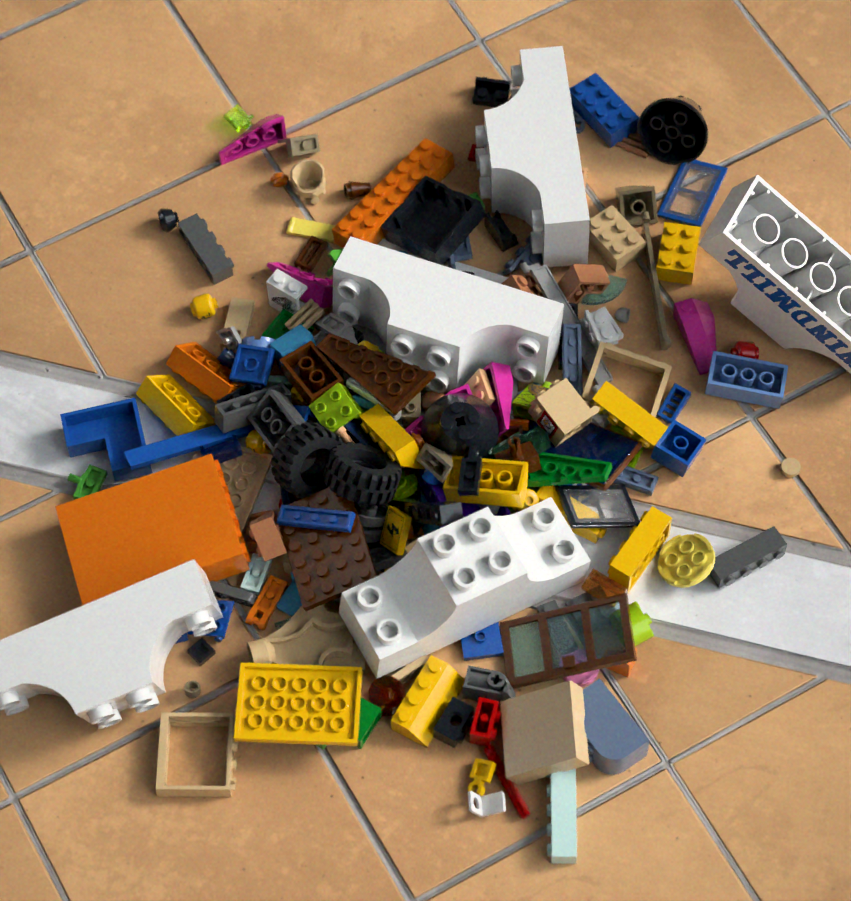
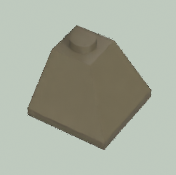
(635, 200)

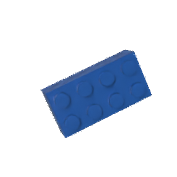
(603, 110)

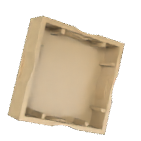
(544, 732)

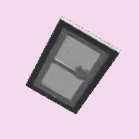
(594, 508)

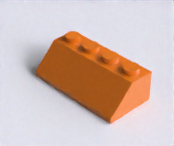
(202, 370)

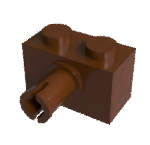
(521, 452)

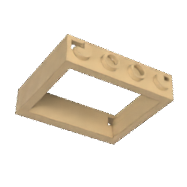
(633, 359)
(195, 719)

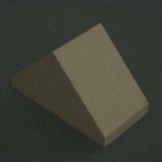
(436, 461)

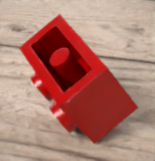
(484, 722)

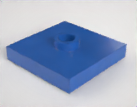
(252, 364)
(483, 643)

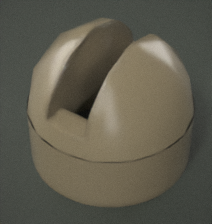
(192, 684)

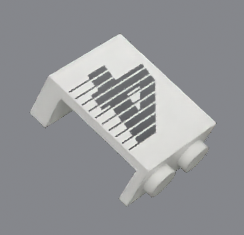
(285, 292)

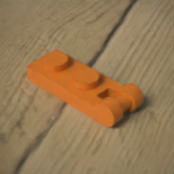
(267, 602)

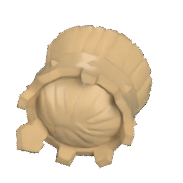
(308, 180)

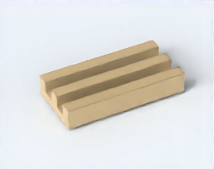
(303, 314)

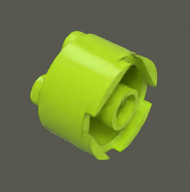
(640, 624)

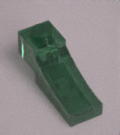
(537, 436)

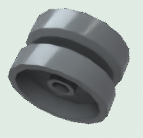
(372, 520)

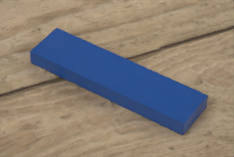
(316, 518)

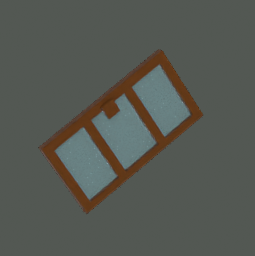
(568, 641)

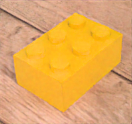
(678, 253)

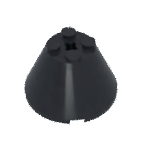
(673, 130)
(474, 417)

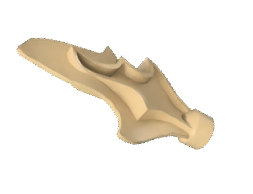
(309, 639)

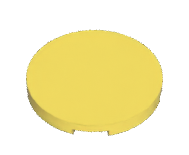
(686, 560)

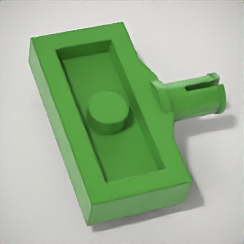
(89, 482)

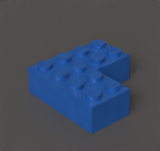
(109, 428)

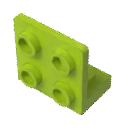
(336, 408)

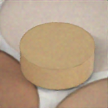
(790, 467)

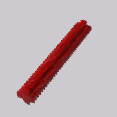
(508, 785)

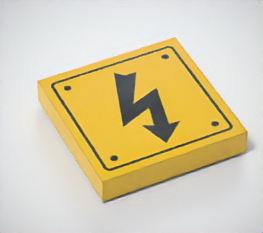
(395, 530)

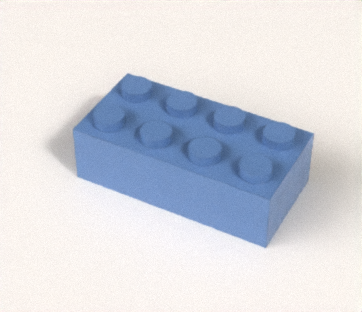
(746, 379)

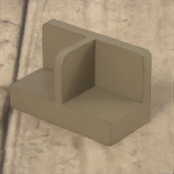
(301, 144)

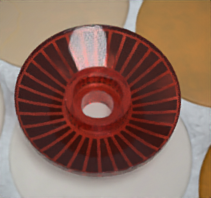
(380, 691)

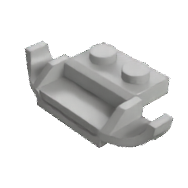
(334, 325)

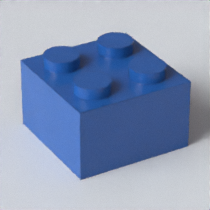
(678, 448)

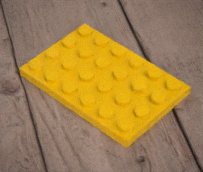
(298, 704)

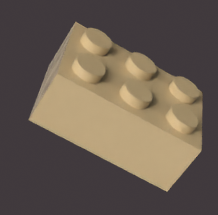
(615, 238)

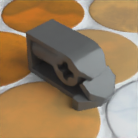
(486, 684)

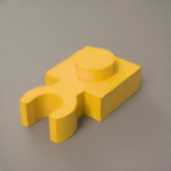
(480, 774)

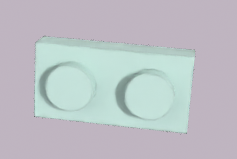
(256, 576)

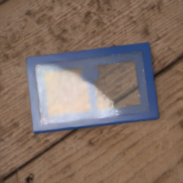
(692, 192)

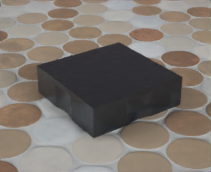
(433, 221)

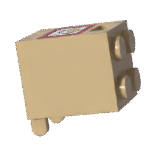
(561, 411)

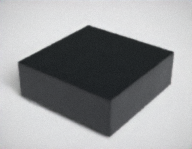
(201, 651)

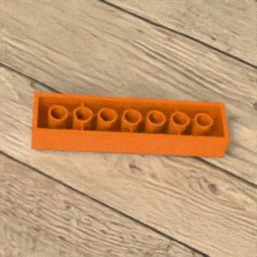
(375, 208)

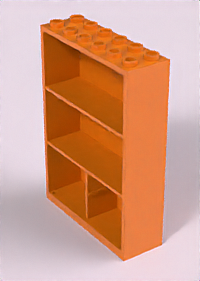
(153, 527)

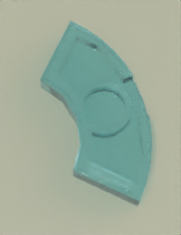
(611, 292)

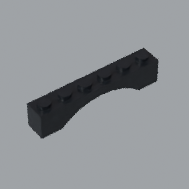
(429, 512)

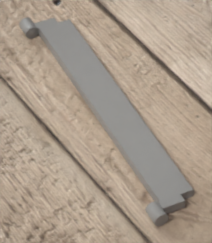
(552, 291)

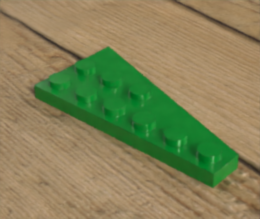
(566, 470)

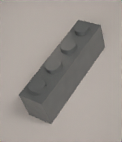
(206, 249)
(234, 412)
(748, 556)

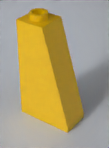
(590, 534)

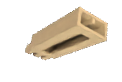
(240, 316)

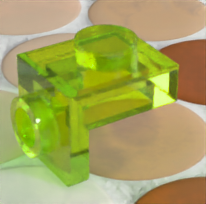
(238, 118)

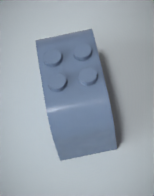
(611, 733)

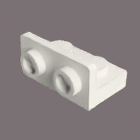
(599, 328)

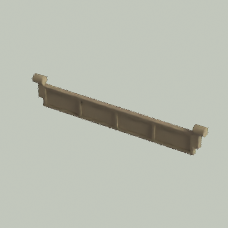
(665, 341)

